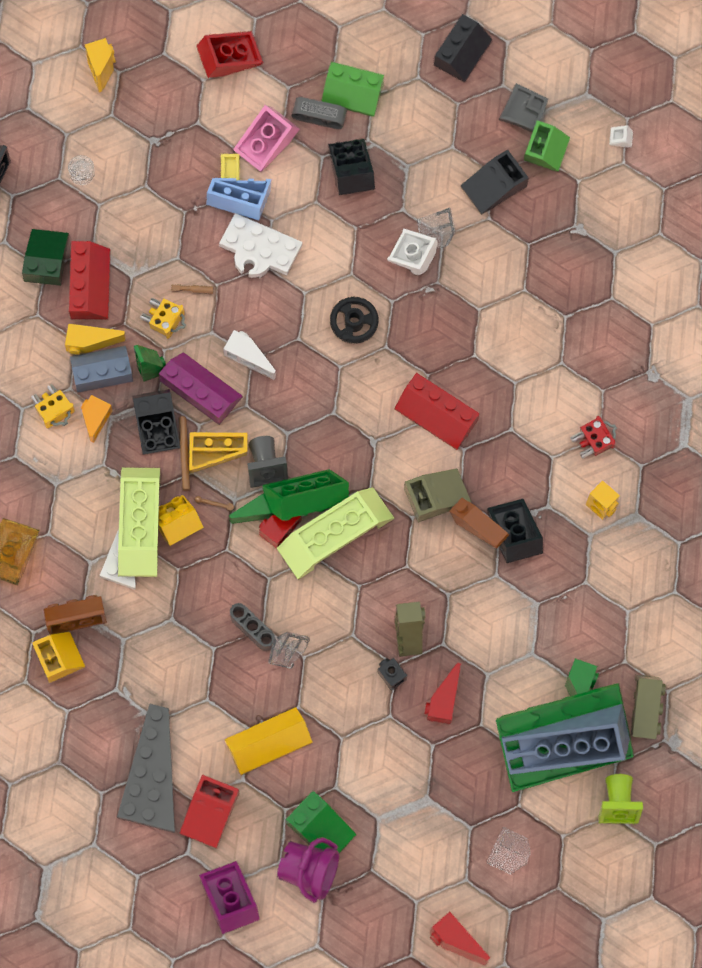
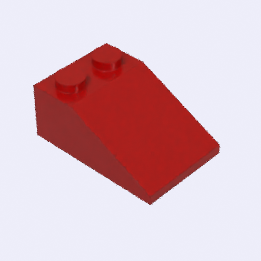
(228, 53)
(456, 939)

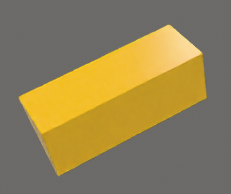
(268, 741)

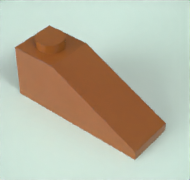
(478, 523)

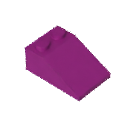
(229, 897)

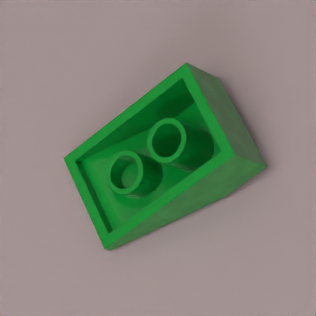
(317, 820)

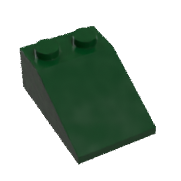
(45, 257)

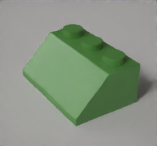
(353, 88)

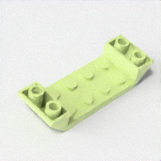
(138, 522)
(333, 530)

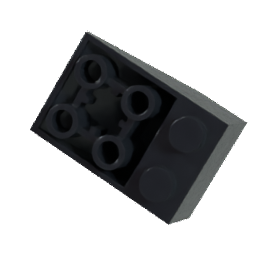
(351, 166)
(495, 182)
(156, 421)

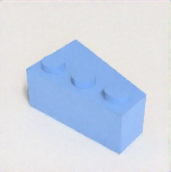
(239, 196)

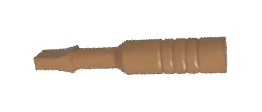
(194, 288)

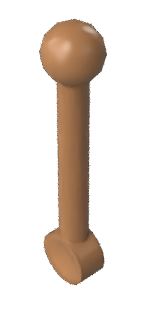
(230, 507)

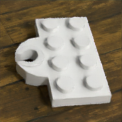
(259, 246)

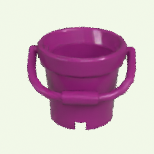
(310, 868)

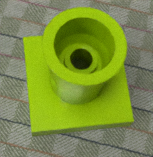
(619, 807)

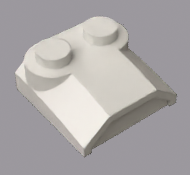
(414, 251)

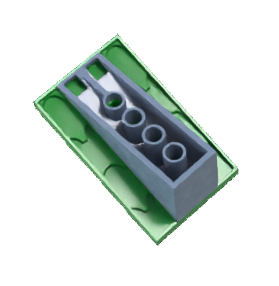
(565, 737)

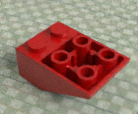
(209, 811)

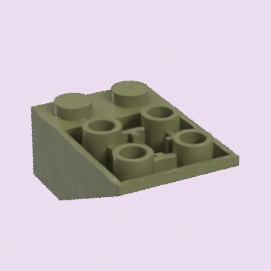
(435, 493)

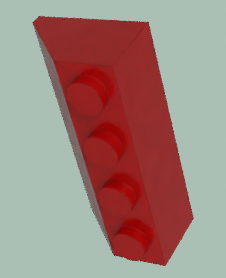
(89, 281)
(437, 411)

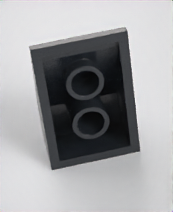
(524, 535)

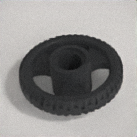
(347, 333)

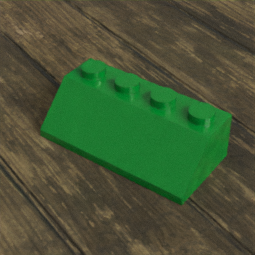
(306, 494)

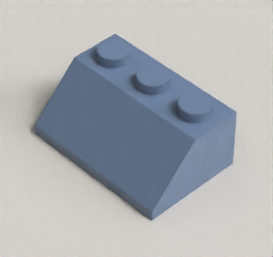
(101, 369)

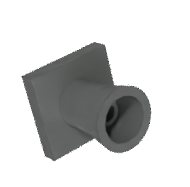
(266, 466)

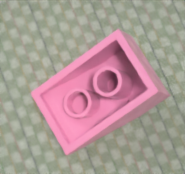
(266, 138)

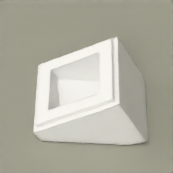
(621, 136)

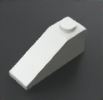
(245, 351)

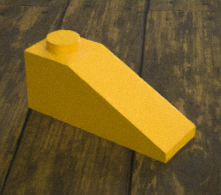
(88, 339)

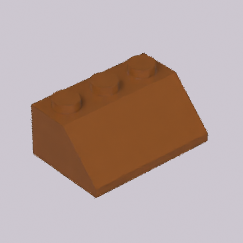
(75, 615)

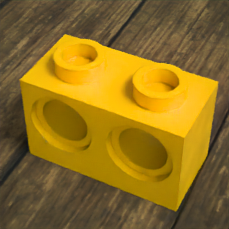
(603, 500)

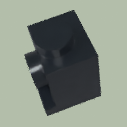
(391, 680)

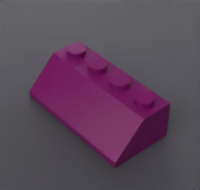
(199, 387)

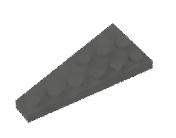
(149, 784)

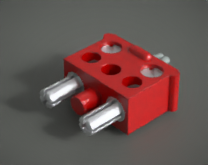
(602, 436)

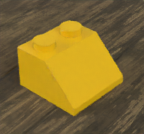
(100, 60)

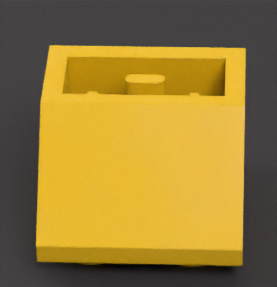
(178, 520)
(58, 655)

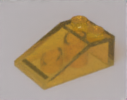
(15, 549)

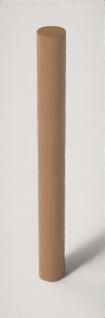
(184, 453)

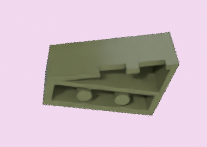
(409, 628)
(647, 707)

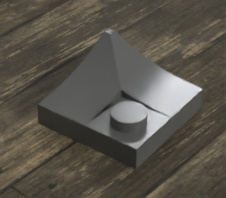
(523, 108)

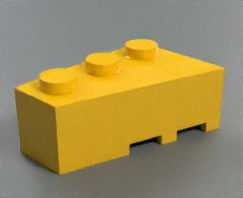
(215, 448)

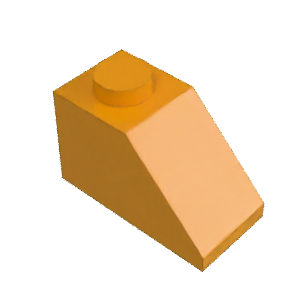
(95, 415)

